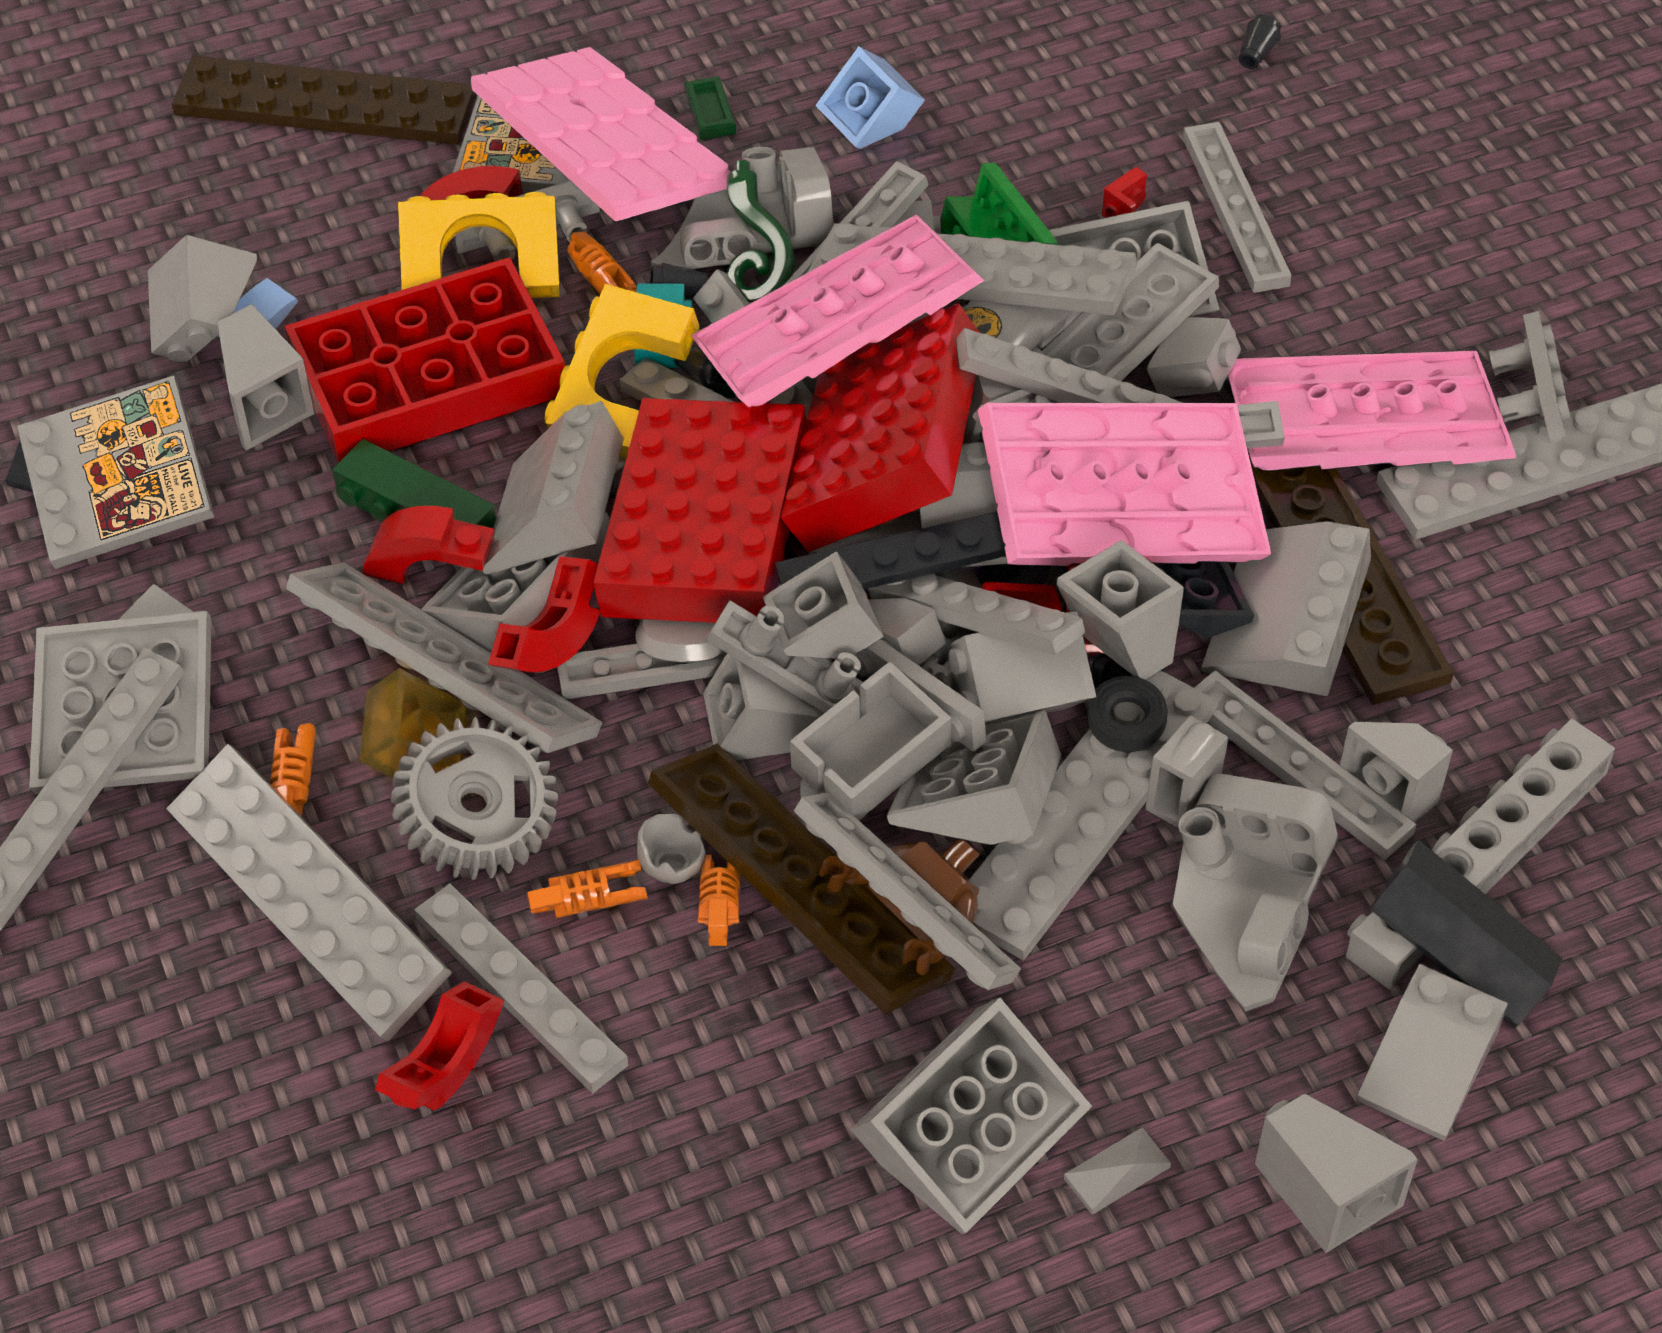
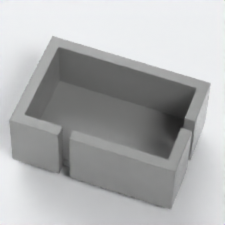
(875, 754)

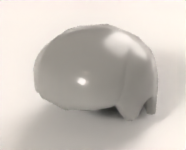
(669, 849)

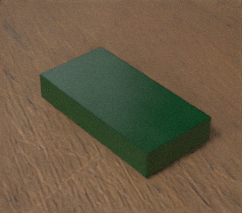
(709, 108)

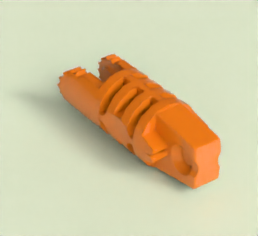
(597, 263)
(293, 765)
(586, 891)
(718, 899)

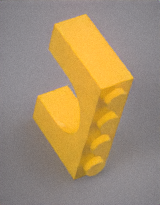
(525, 220)
(621, 323)

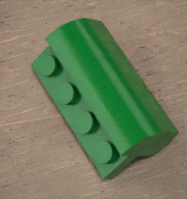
(993, 211)

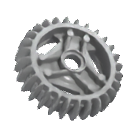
(491, 770)

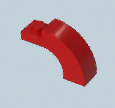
(477, 183)
(422, 535)
(558, 629)
(446, 1051)

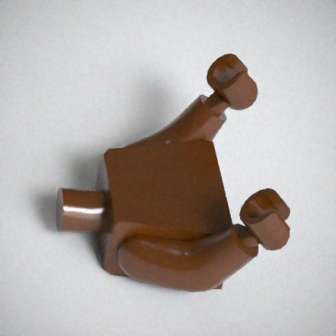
(939, 870)

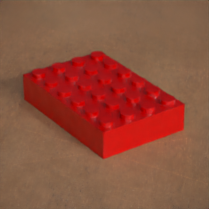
(427, 359)
(882, 432)
(699, 510)

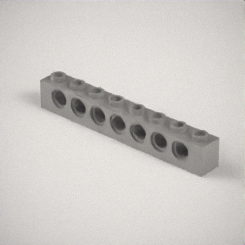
(1531, 802)

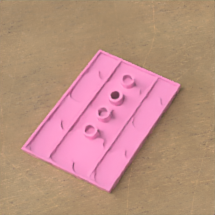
(603, 132)
(835, 310)
(1375, 409)
(1140, 473)

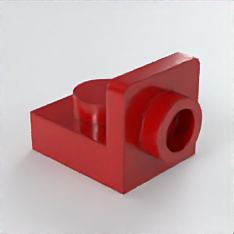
(1124, 194)

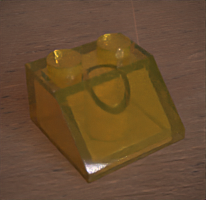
(399, 714)

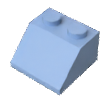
(869, 99)

